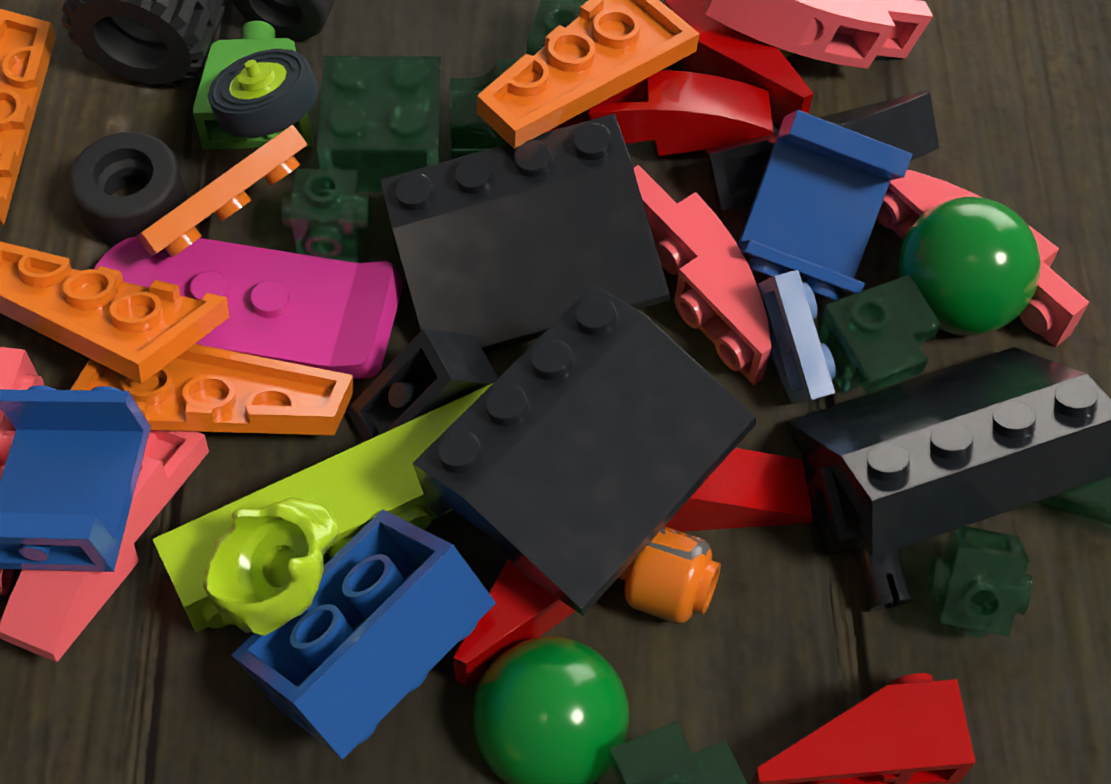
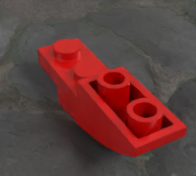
(686, 112)

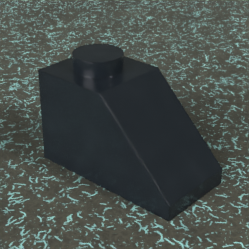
(422, 378)

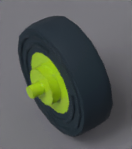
(263, 93)

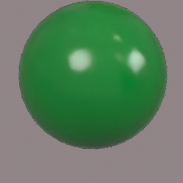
(972, 264)
(549, 713)

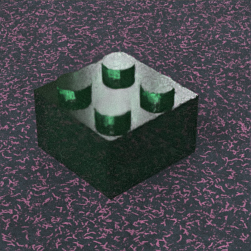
(380, 115)

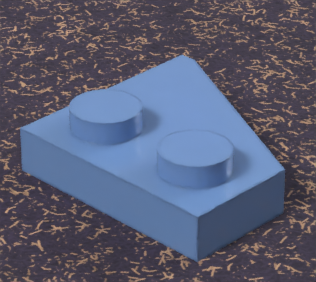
(800, 358)

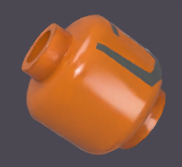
(672, 577)

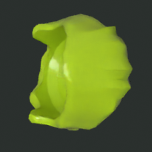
(269, 564)

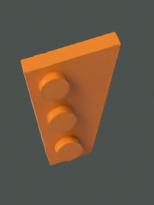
(224, 194)

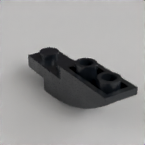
(899, 122)

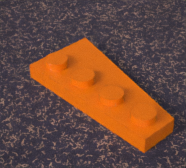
(24, 61)
(583, 65)
(101, 315)
(233, 393)

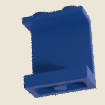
(819, 203)
(69, 477)

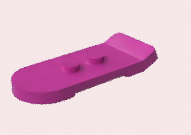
(280, 301)

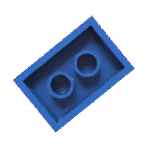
(372, 632)

